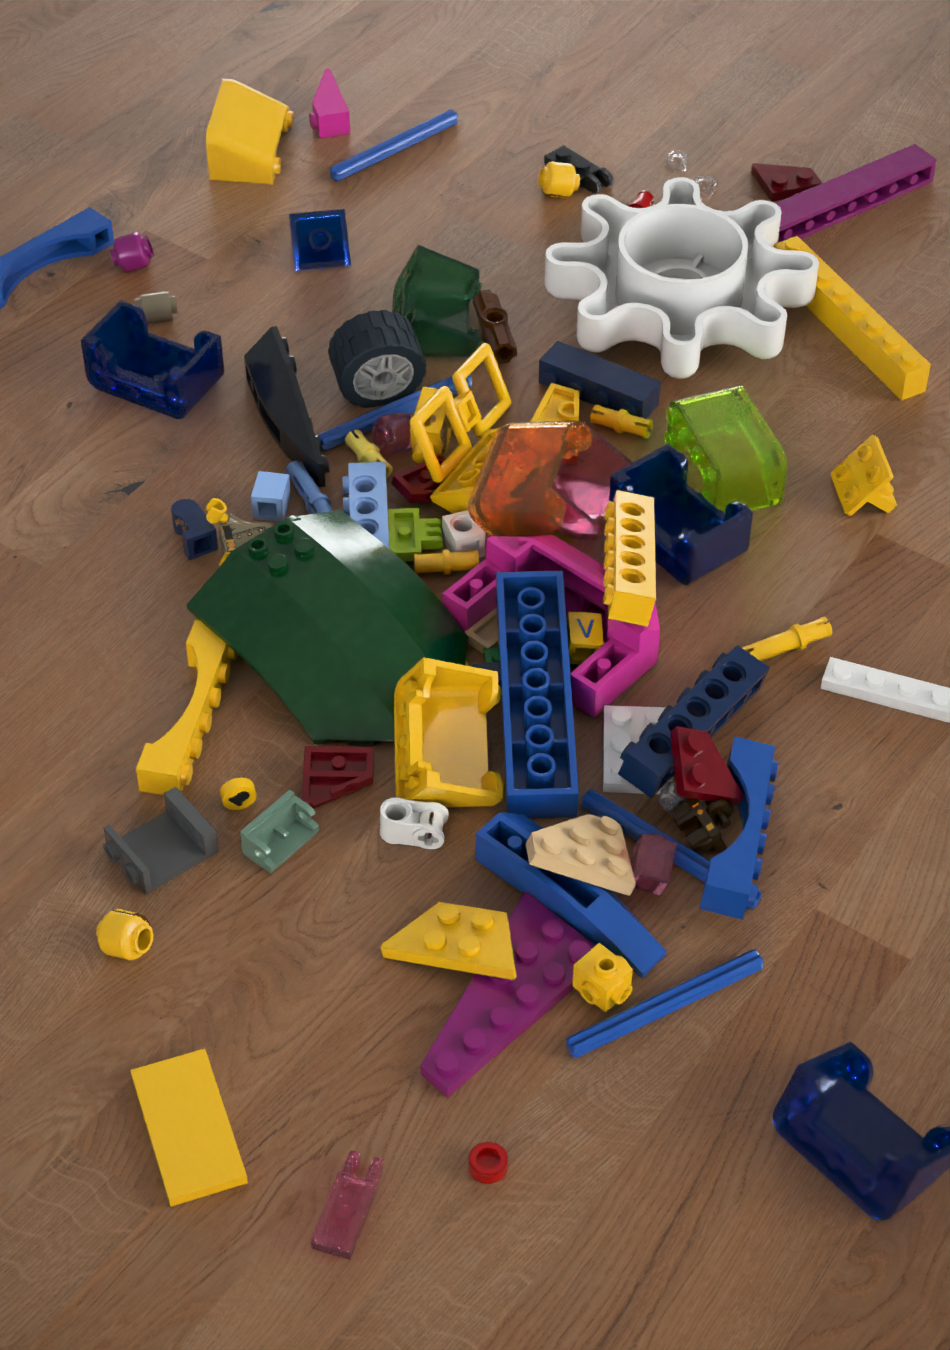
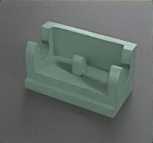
(279, 832)

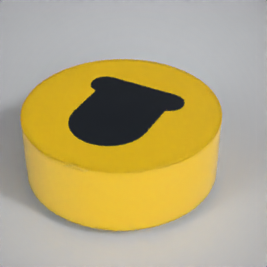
(238, 793)

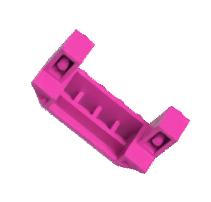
(627, 647)

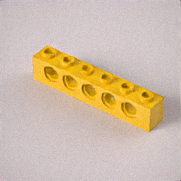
(630, 558)

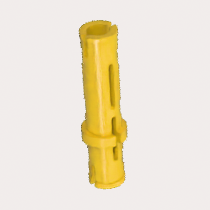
(795, 638)

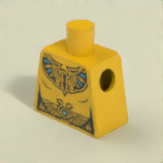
(439, 432)

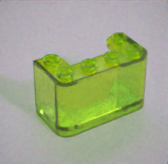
(730, 447)

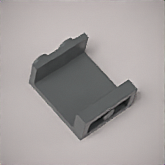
(163, 845)

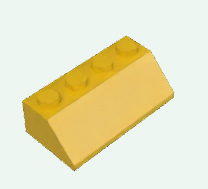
(458, 486)

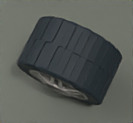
(376, 358)

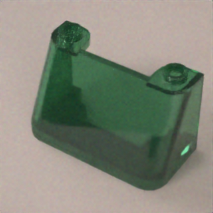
(436, 299)

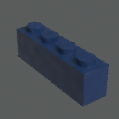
(599, 380)

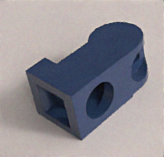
(197, 533)

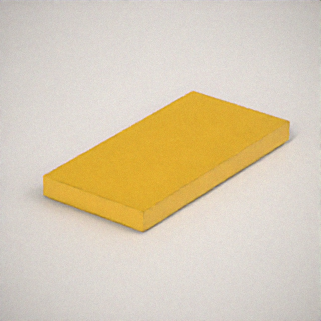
(188, 1127)

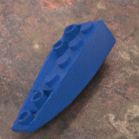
(584, 906)

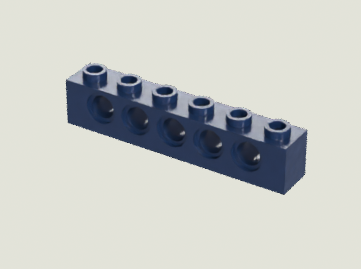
(704, 707)

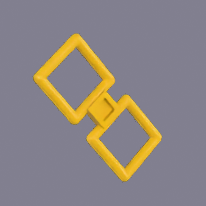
(461, 412)

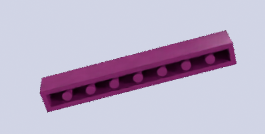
(855, 192)

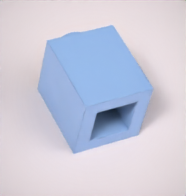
(270, 496)

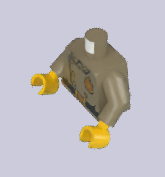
(232, 529)

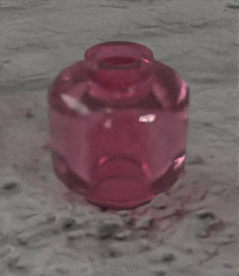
(392, 433)

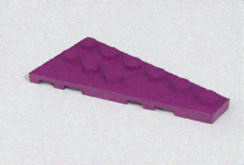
(501, 1009)

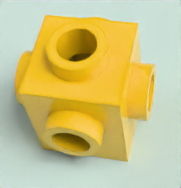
(602, 978)

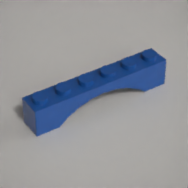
(75, 237)
(730, 873)

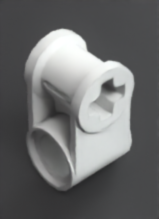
(410, 822)

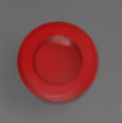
(488, 1162)

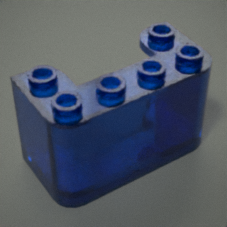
(148, 368)
(689, 530)

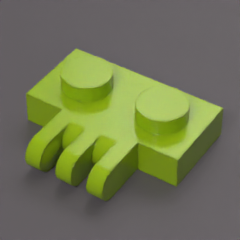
(411, 534)

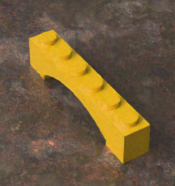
(170, 758)

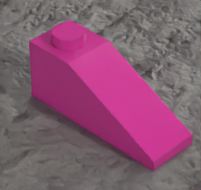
(330, 111)

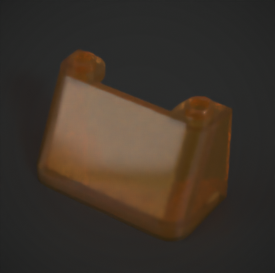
(518, 476)

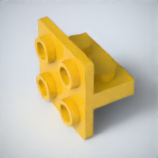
(865, 478)

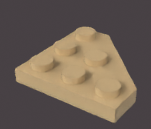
(585, 850)

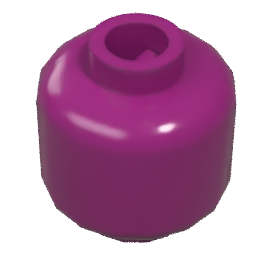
(132, 251)

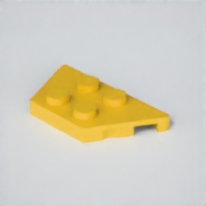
(456, 940)

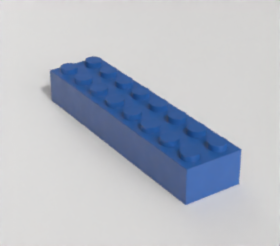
(536, 695)

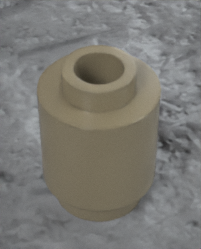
(157, 306)

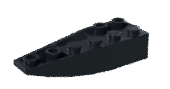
(281, 404)

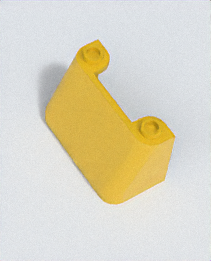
(245, 134)
(444, 735)

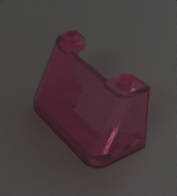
(585, 487)

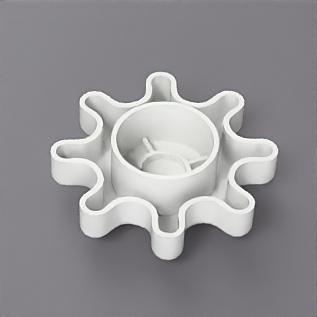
(680, 276)

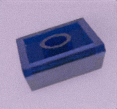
(319, 239)

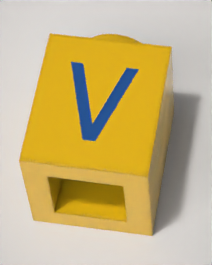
(584, 635)

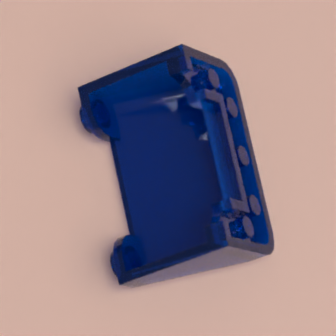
(856, 1136)

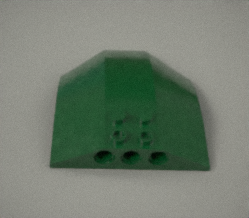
(328, 622)

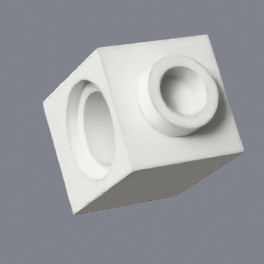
(462, 533)

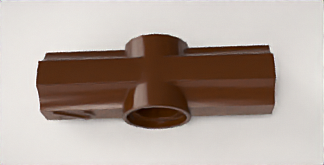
(495, 326)

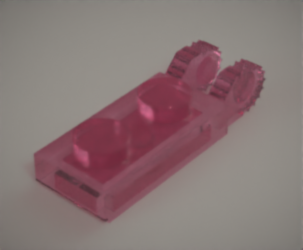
(347, 1208)

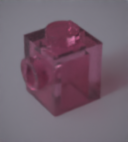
(652, 863)

